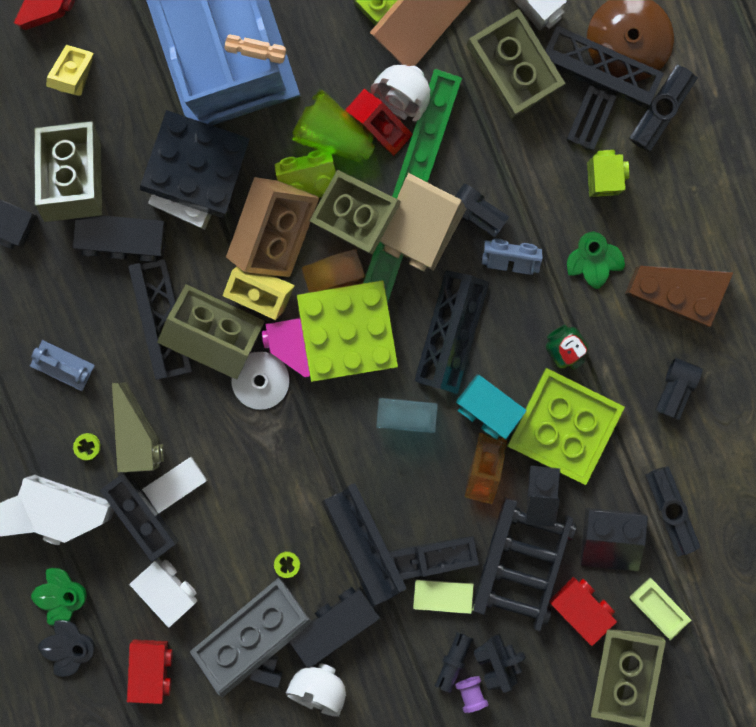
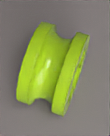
(84, 455)
(277, 565)

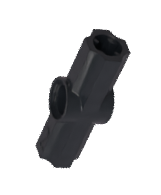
(673, 93)
(678, 528)

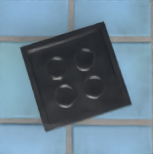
(194, 164)

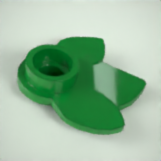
(597, 263)
(54, 595)

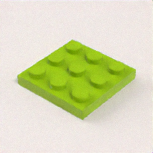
(347, 331)
(566, 426)

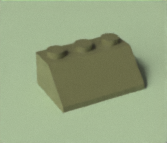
(514, 63)
(210, 331)
(628, 677)

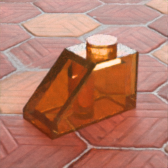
(333, 271)
(486, 468)

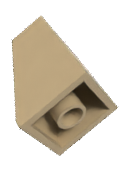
(422, 223)

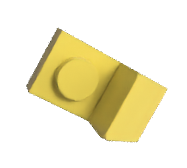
(70, 71)

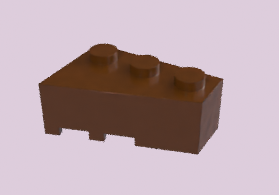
(682, 292)

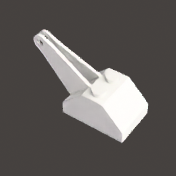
(52, 511)

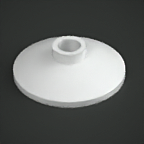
(275, 383)

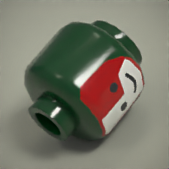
(567, 347)

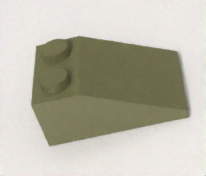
(355, 211)
(135, 439)

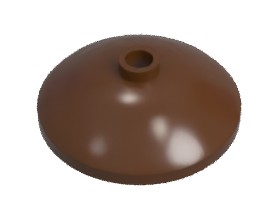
(611, 27)

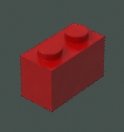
(583, 611)
(149, 671)

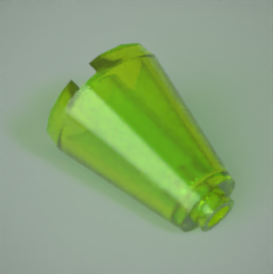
(332, 130)

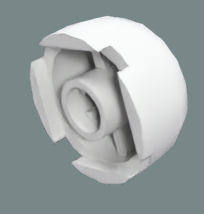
(403, 91)
(318, 689)

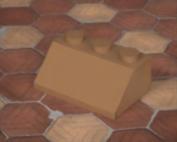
(271, 228)

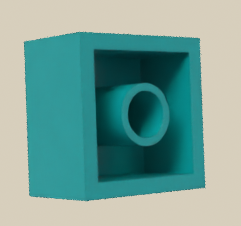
(491, 407)

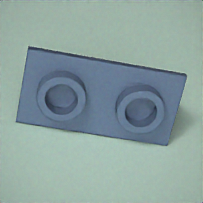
(500, 252)
(61, 365)

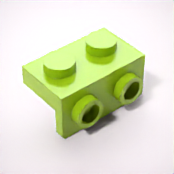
(307, 173)

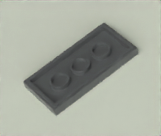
(250, 637)

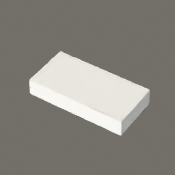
(174, 484)

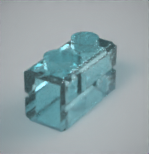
(407, 415)

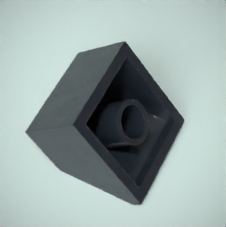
(613, 539)

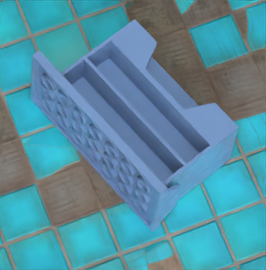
(208, 78)

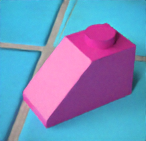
(287, 344)

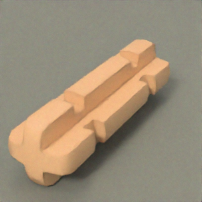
(255, 49)

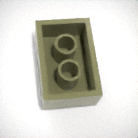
(68, 171)

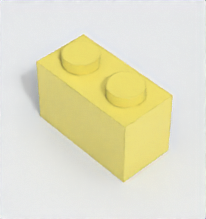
(259, 292)

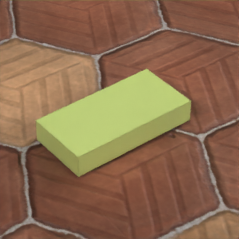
(443, 596)
(660, 608)

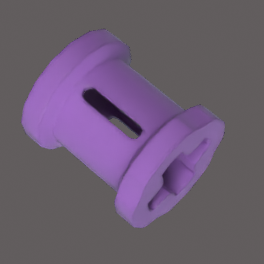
(471, 694)

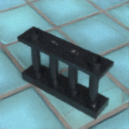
(492, 569)

